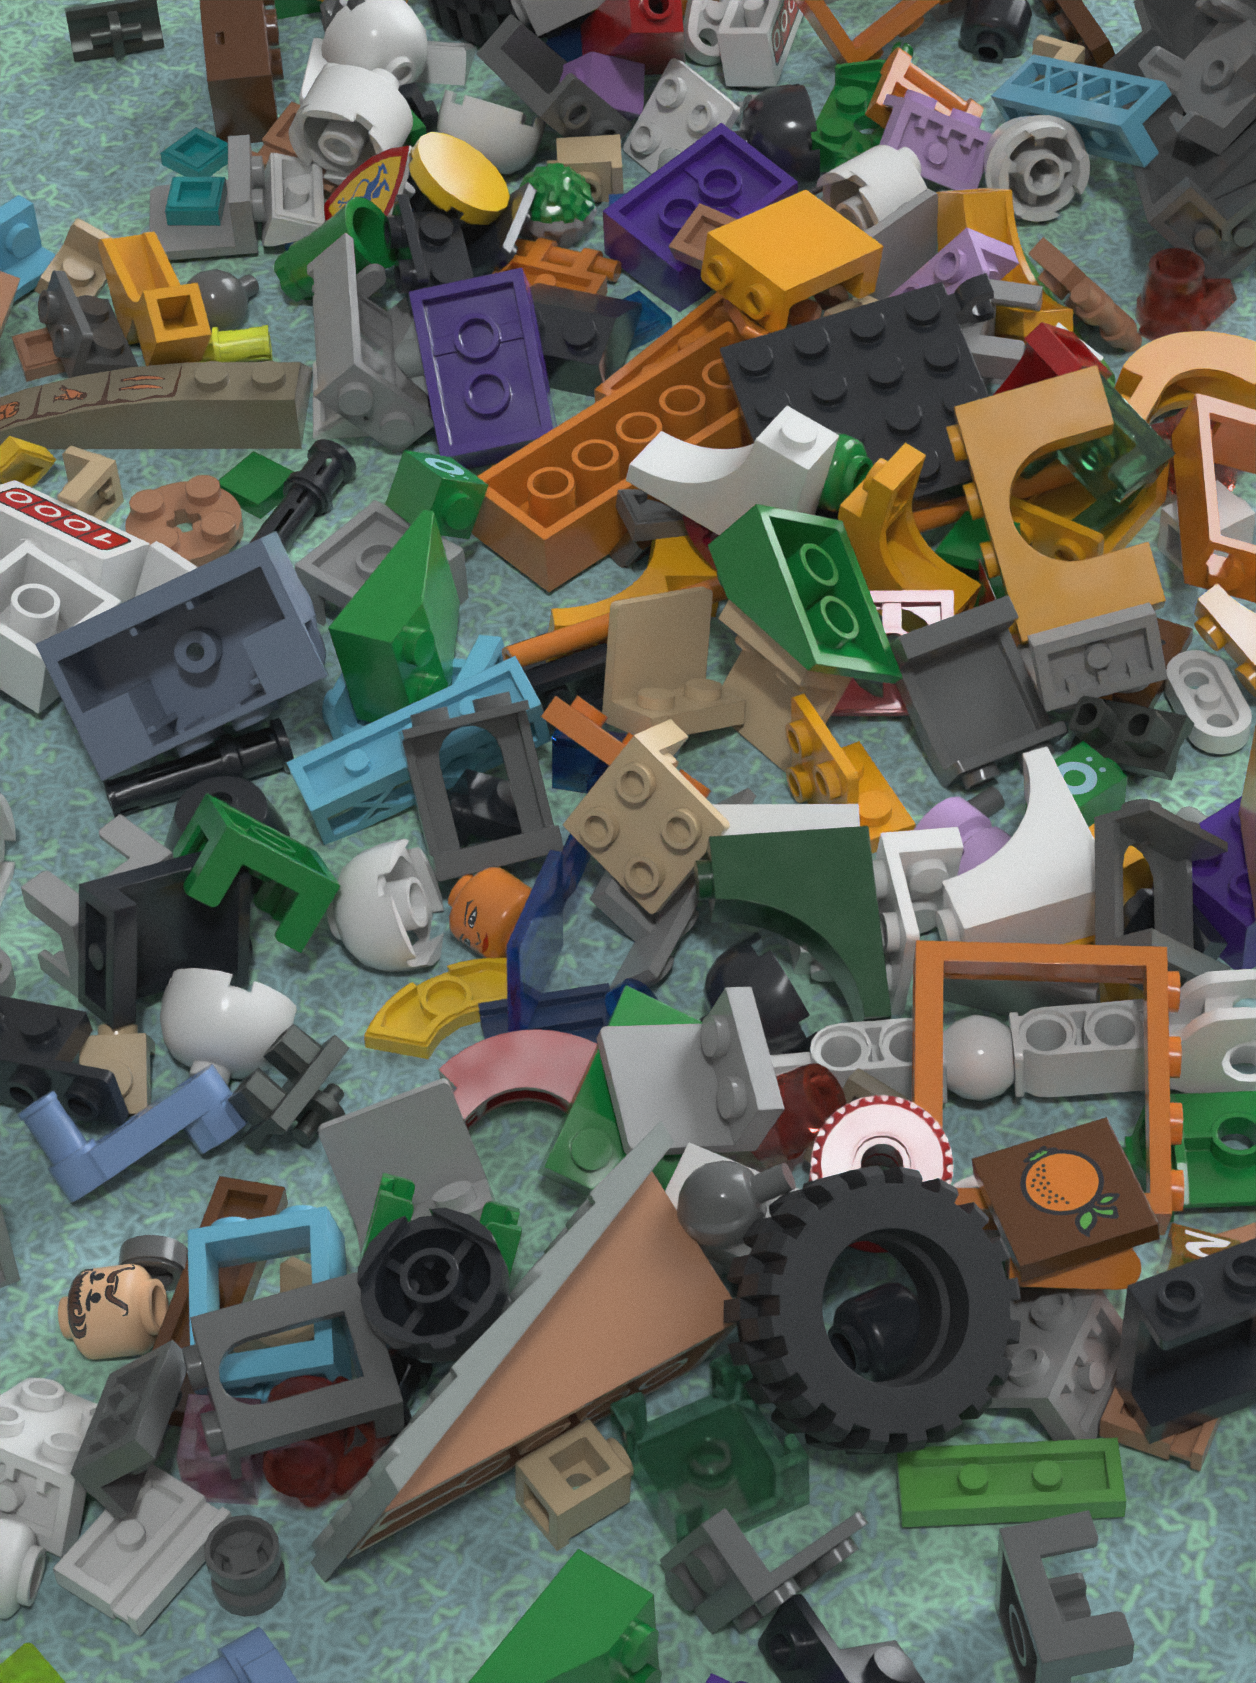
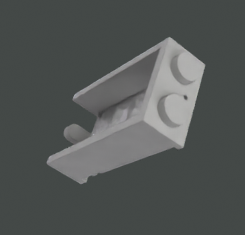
(357, 350)

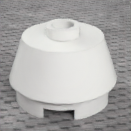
(1040, 163)

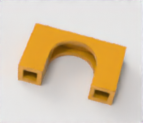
(999, 441)

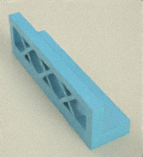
(1101, 122)
(370, 761)

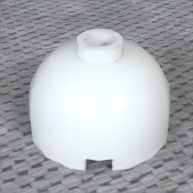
(378, 36)
(491, 130)
(382, 898)
(222, 1024)

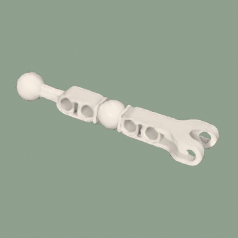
(1058, 1047)

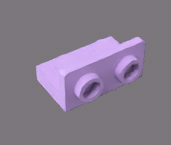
(946, 145)
(962, 259)

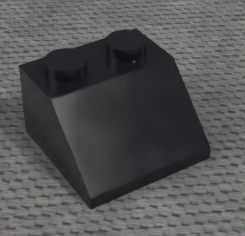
(582, 335)

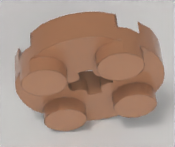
(200, 501)

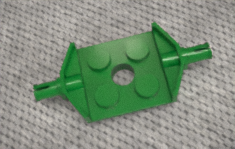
(845, 113)
(1211, 1170)

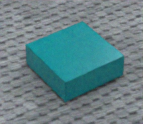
(196, 154)
(196, 201)

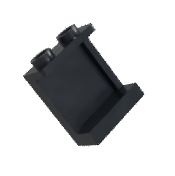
(145, 927)
(1190, 1343)

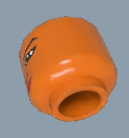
(487, 910)

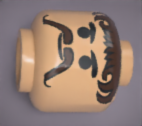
(113, 1311)

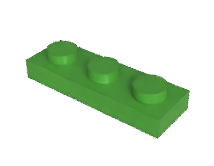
(1010, 1482)

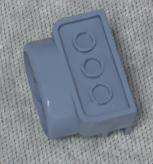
(188, 658)

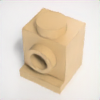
(597, 160)
(569, 1461)

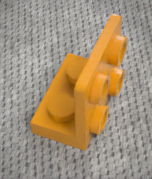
(839, 775)

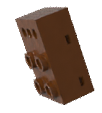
(241, 65)

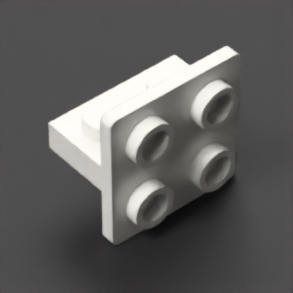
(678, 115)

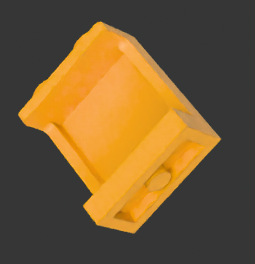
(787, 256)
(1048, 523)

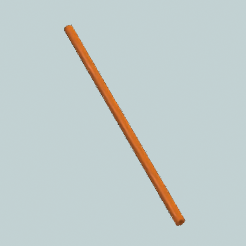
(926, 519)

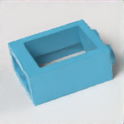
(244, 1241)

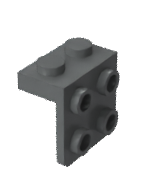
(728, 1582)

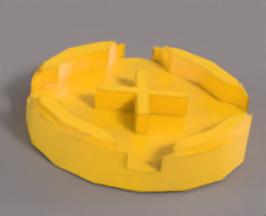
(458, 177)

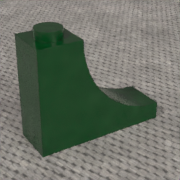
(812, 891)

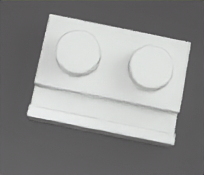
(145, 1558)

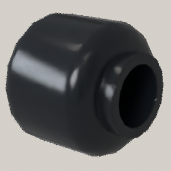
(996, 28)
(877, 1330)

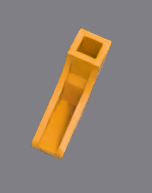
(152, 303)

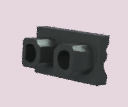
(113, 28)
(1133, 736)
(275, 1108)

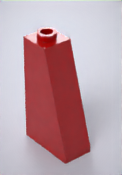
(637, 31)

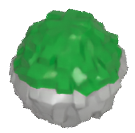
(561, 206)

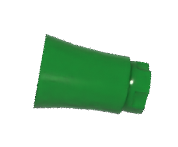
(359, 220)

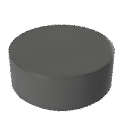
(159, 1255)

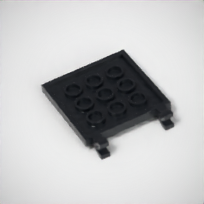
(875, 375)

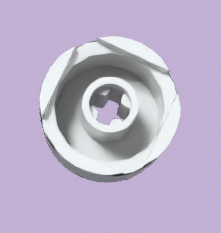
(349, 119)
(873, 184)

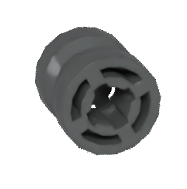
(245, 1565)

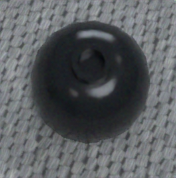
(780, 128)
(773, 992)
(433, 1284)

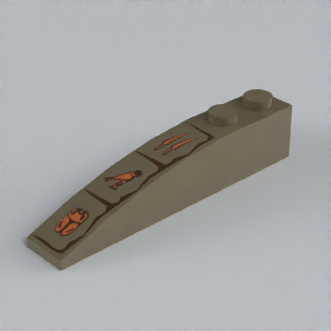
(166, 408)

